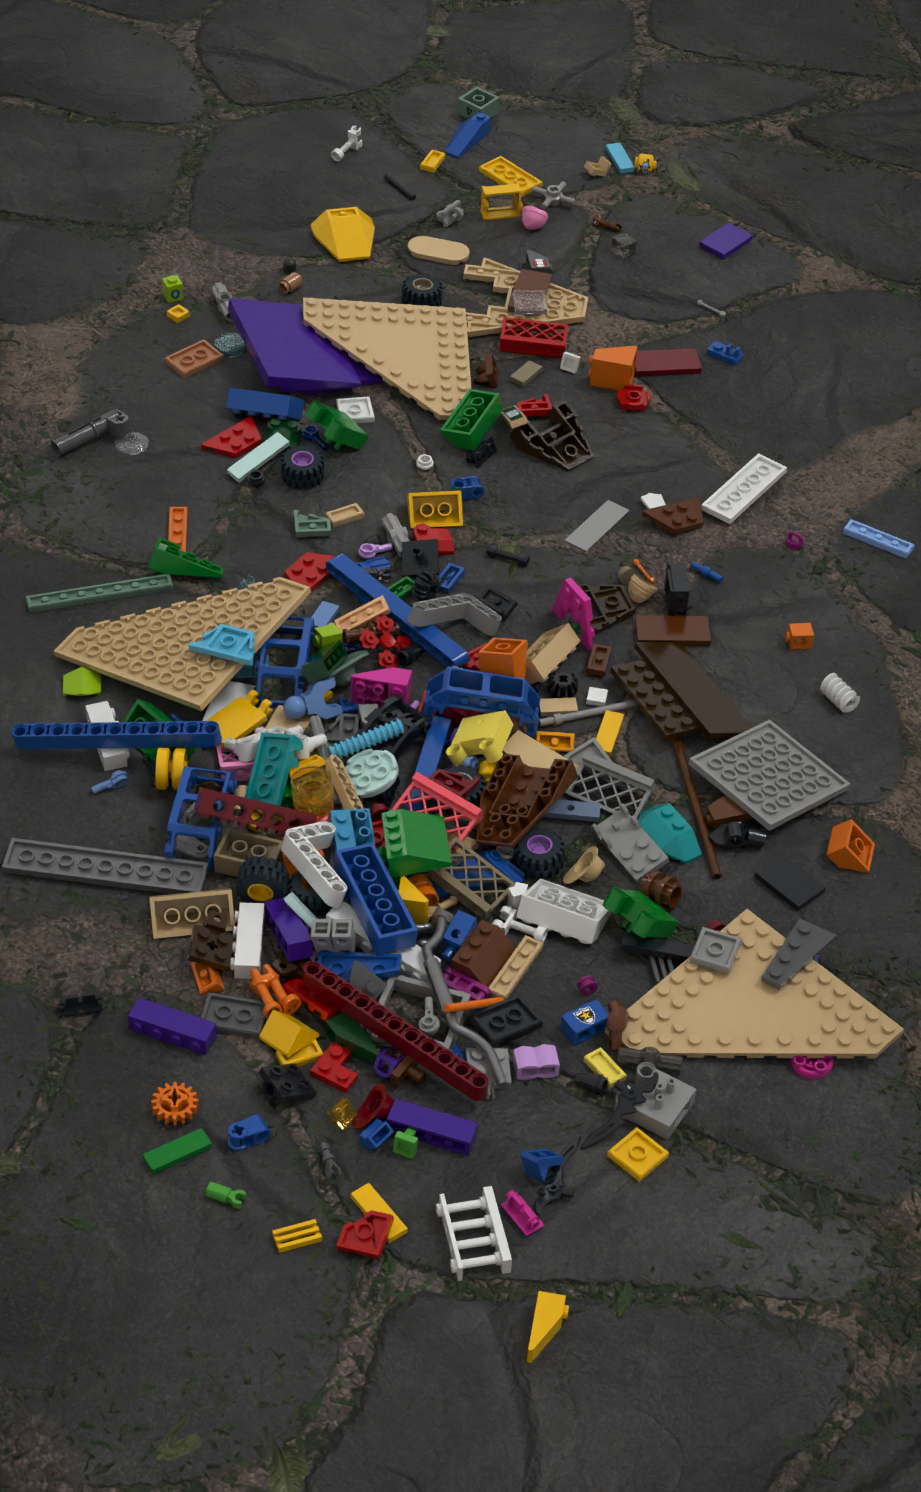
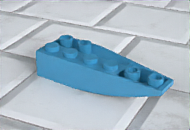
(352, 829)

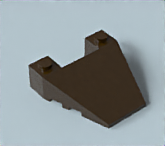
(559, 445)

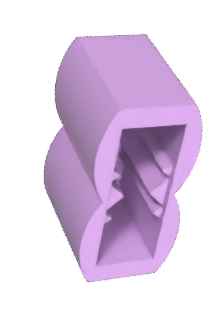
(536, 1062)

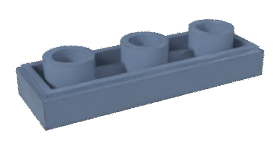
(574, 811)

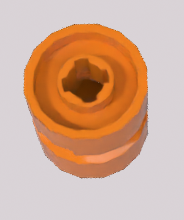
(425, 886)

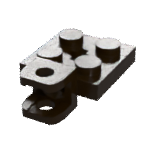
(211, 934)
(292, 969)

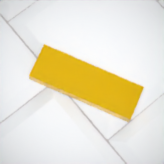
(609, 730)
(368, 1199)

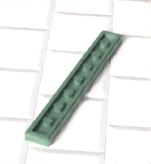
(99, 593)

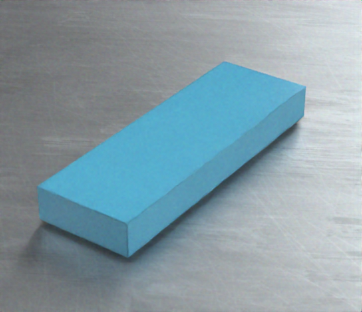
(620, 158)

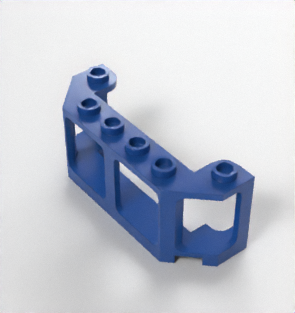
(285, 672)
(441, 694)
(188, 780)

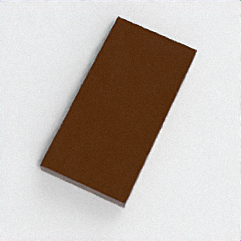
(531, 281)
(673, 628)

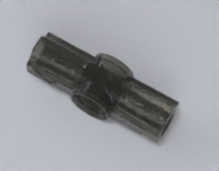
(664, 1062)

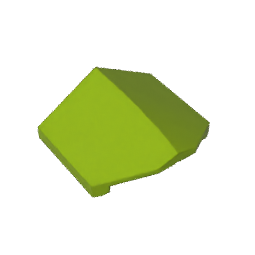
(81, 682)

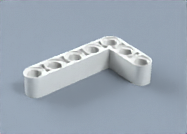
(301, 848)

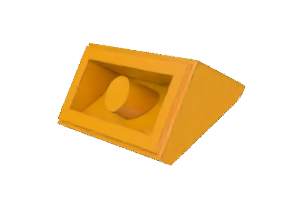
(556, 741)

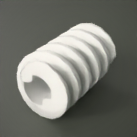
(839, 693)

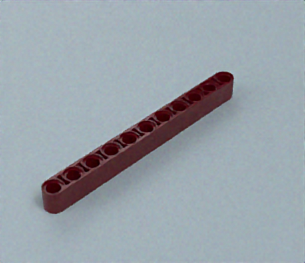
(395, 1031)

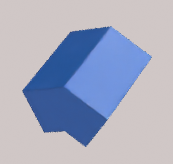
(375, 1134)

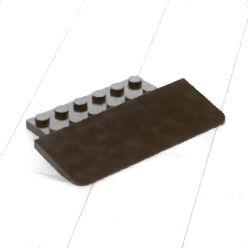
(677, 693)

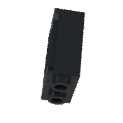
(676, 588)

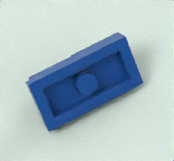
(725, 352)

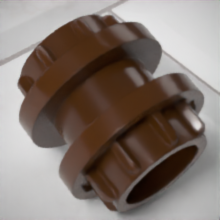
(661, 889)

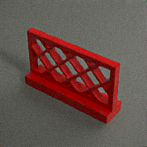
(532, 344)

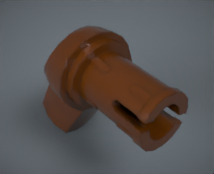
(616, 1023)

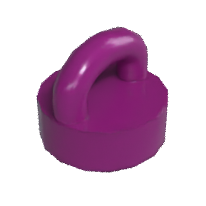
(794, 540)

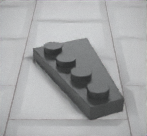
(797, 952)

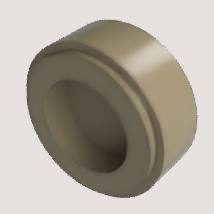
(625, 574)

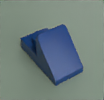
(538, 1161)

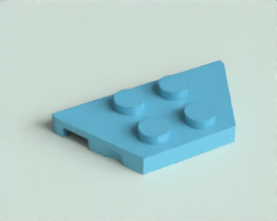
(227, 643)

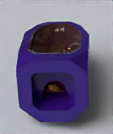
(387, 1061)

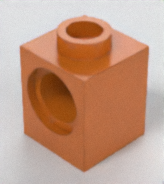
(799, 636)

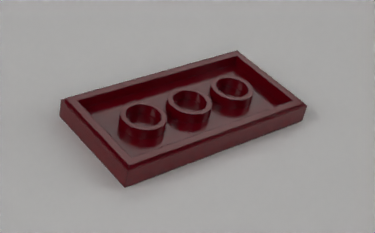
(667, 362)

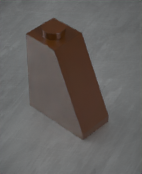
(724, 812)

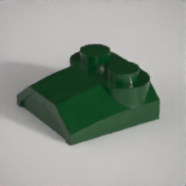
(289, 429)

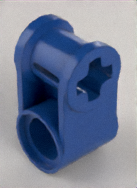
(468, 487)
(249, 1131)

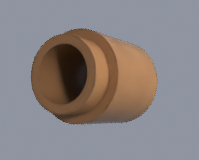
(290, 283)

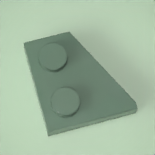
(311, 525)

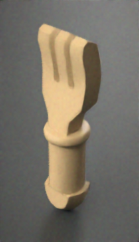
(444, 905)

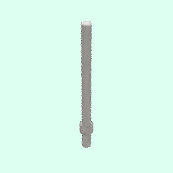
(558, 719)

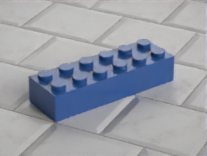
(375, 899)

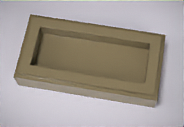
(526, 373)

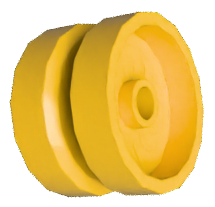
(169, 768)

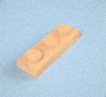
(363, 614)

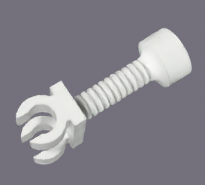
(337, 154)
(509, 915)

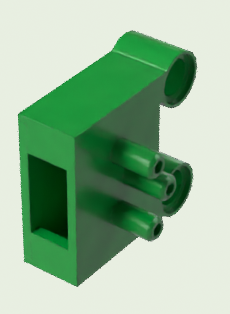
(337, 426)
(640, 913)

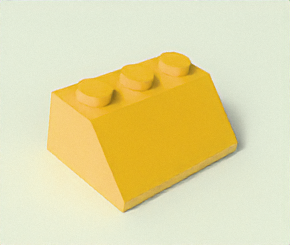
(435, 509)

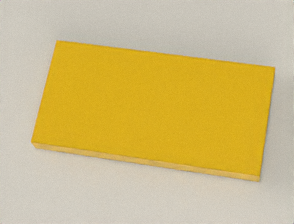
(507, 173)

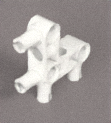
(247, 747)

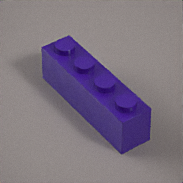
(288, 930)
(172, 1026)
(434, 1126)

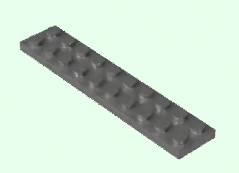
(104, 867)

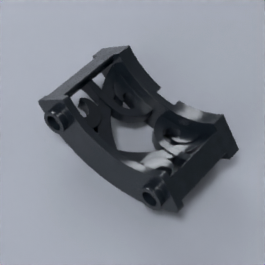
(398, 709)

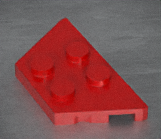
(235, 440)
(309, 570)

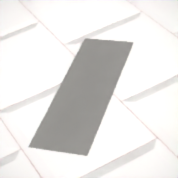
(597, 525)

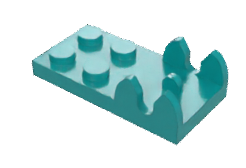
(272, 767)

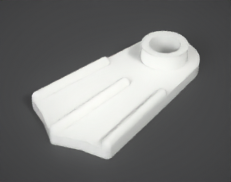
(652, 500)

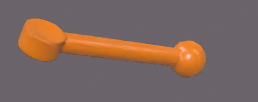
(636, 562)

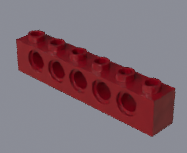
(207, 798)

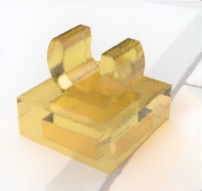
(342, 1113)

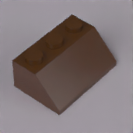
(483, 953)

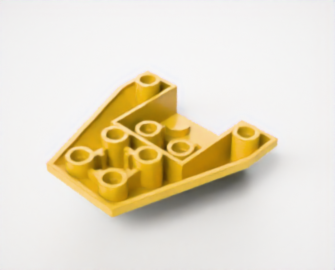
(345, 233)

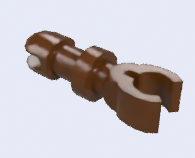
(599, 221)

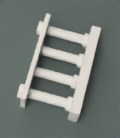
(491, 1220)

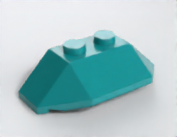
(670, 832)

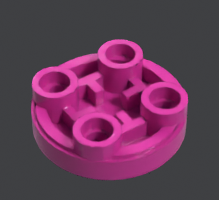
(812, 1067)

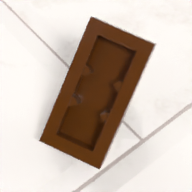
(406, 1069)

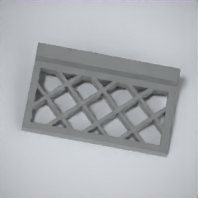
(615, 772)

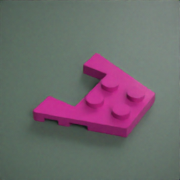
(578, 605)

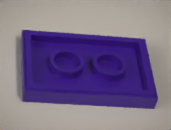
(725, 240)

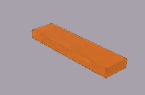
(178, 526)

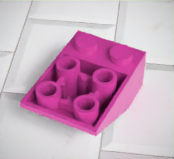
(379, 685)

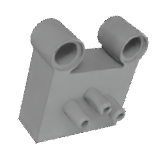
(664, 1105)

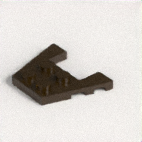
(611, 603)

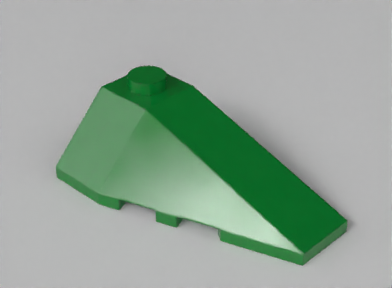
(169, 559)

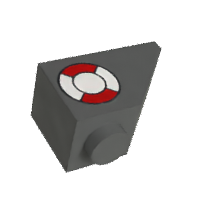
(538, 262)

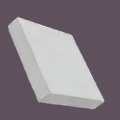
(357, 408)

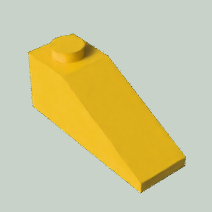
(547, 1321)

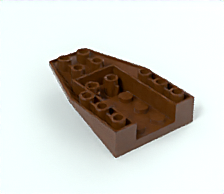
(519, 797)

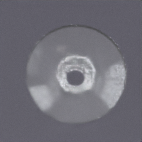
(132, 444)

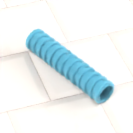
(367, 739)

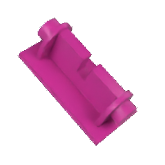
(521, 1213)

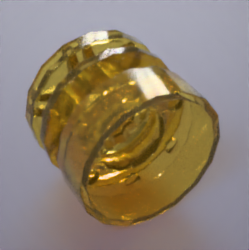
(312, 790)

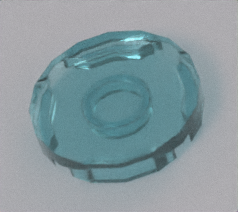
(230, 344)

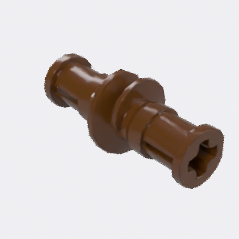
(352, 636)

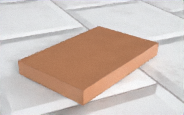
(194, 358)

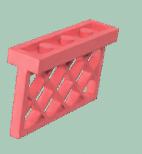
(445, 797)

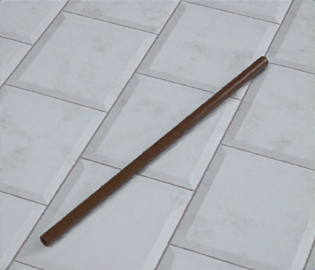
(696, 808)

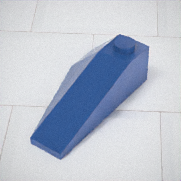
(469, 134)

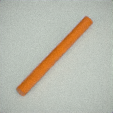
(453, 1007)

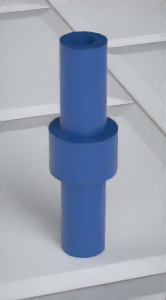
(706, 572)

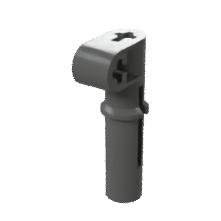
(112, 421)

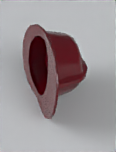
(457, 714)
(375, 1106)

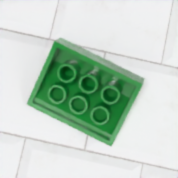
(415, 842)

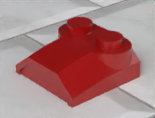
(425, 532)

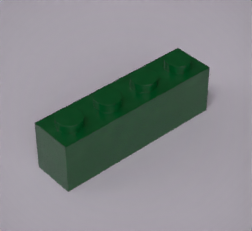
(324, 661)

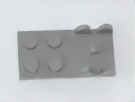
(630, 844)

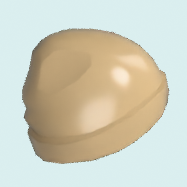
(639, 589)

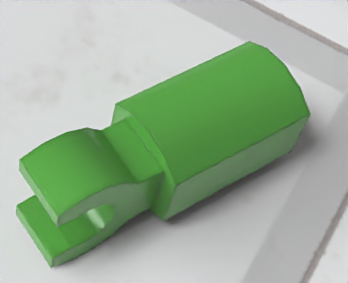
(225, 1194)

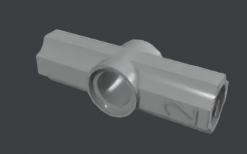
(222, 298)
(395, 532)

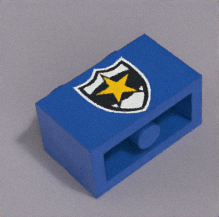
(584, 1022)

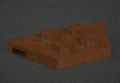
(677, 516)

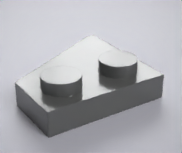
(343, 728)
(366, 980)

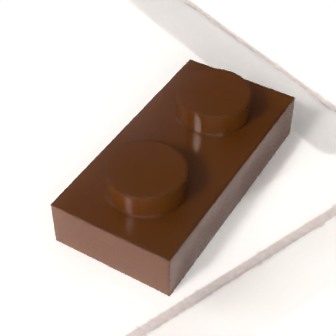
(599, 660)

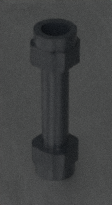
(522, 559)

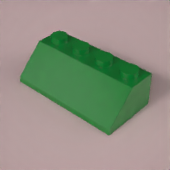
(472, 418)
(146, 712)

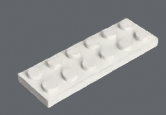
(743, 488)

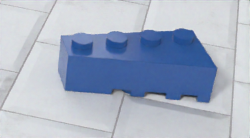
(265, 403)

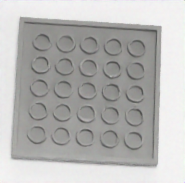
(769, 774)

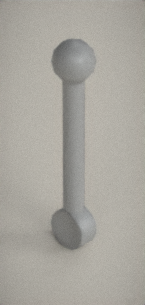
(721, 313)

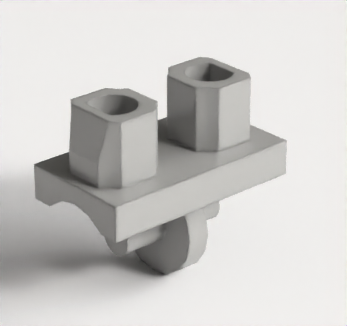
(450, 213)

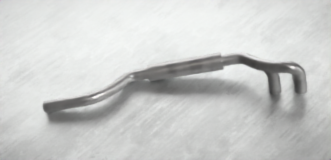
(442, 994)

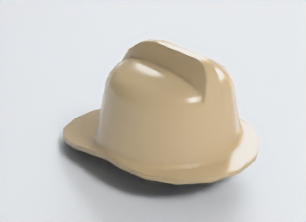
(586, 868)

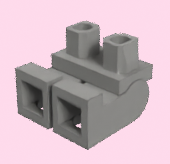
(333, 936)

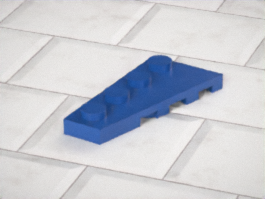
(342, 962)

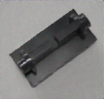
(482, 452)
(388, 795)
(76, 1004)

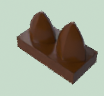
(489, 370)

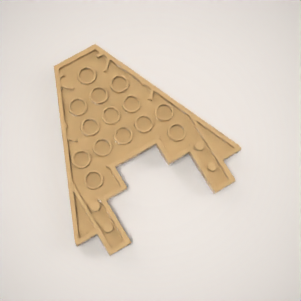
(562, 304)

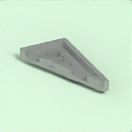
(593, 747)

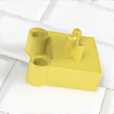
(481, 735)

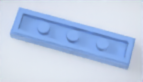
(878, 538)

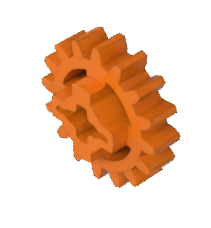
(164, 1100)

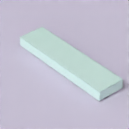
(258, 457)

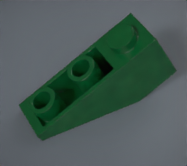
(350, 1035)

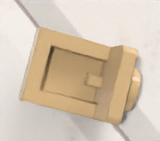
(600, 168)

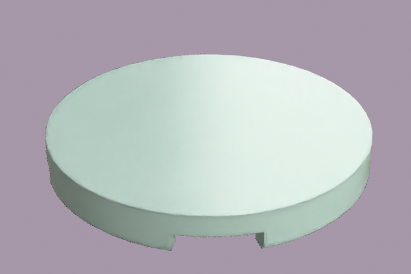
(372, 772)

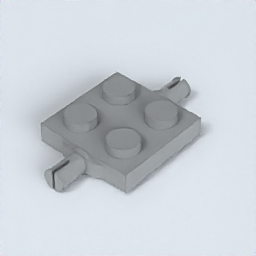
(478, 1059)

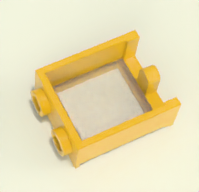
(501, 201)

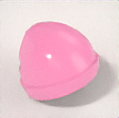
(533, 217)

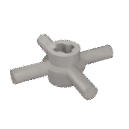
(553, 195)

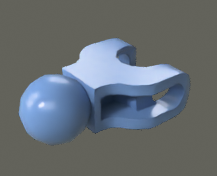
(313, 701)

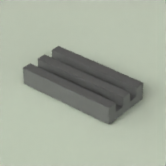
(662, 967)

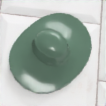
(345, 670)

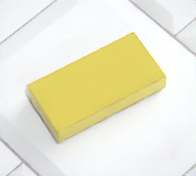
(601, 1063)

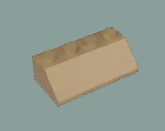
(548, 652)
(178, 913)

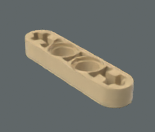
(342, 783)

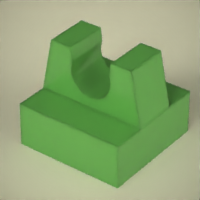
(405, 1143)

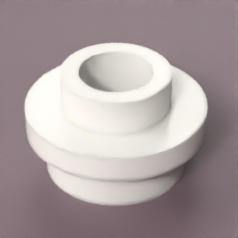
(424, 462)

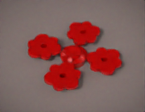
(387, 641)

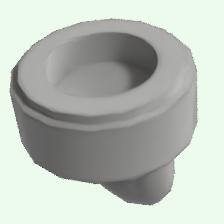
(506, 852)
(449, 916)

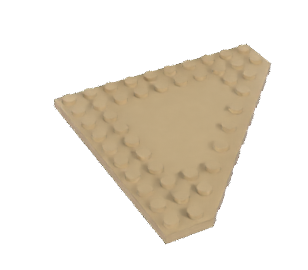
(407, 344)
(154, 647)
(738, 1015)

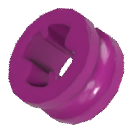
(587, 985)

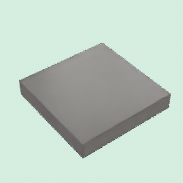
(715, 950)

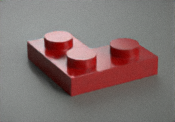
(331, 1070)

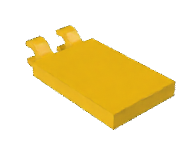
(241, 717)

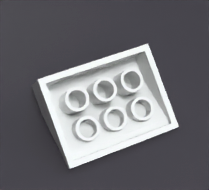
(563, 911)

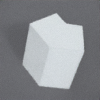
(515, 894)

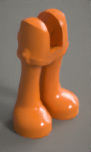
(270, 980)

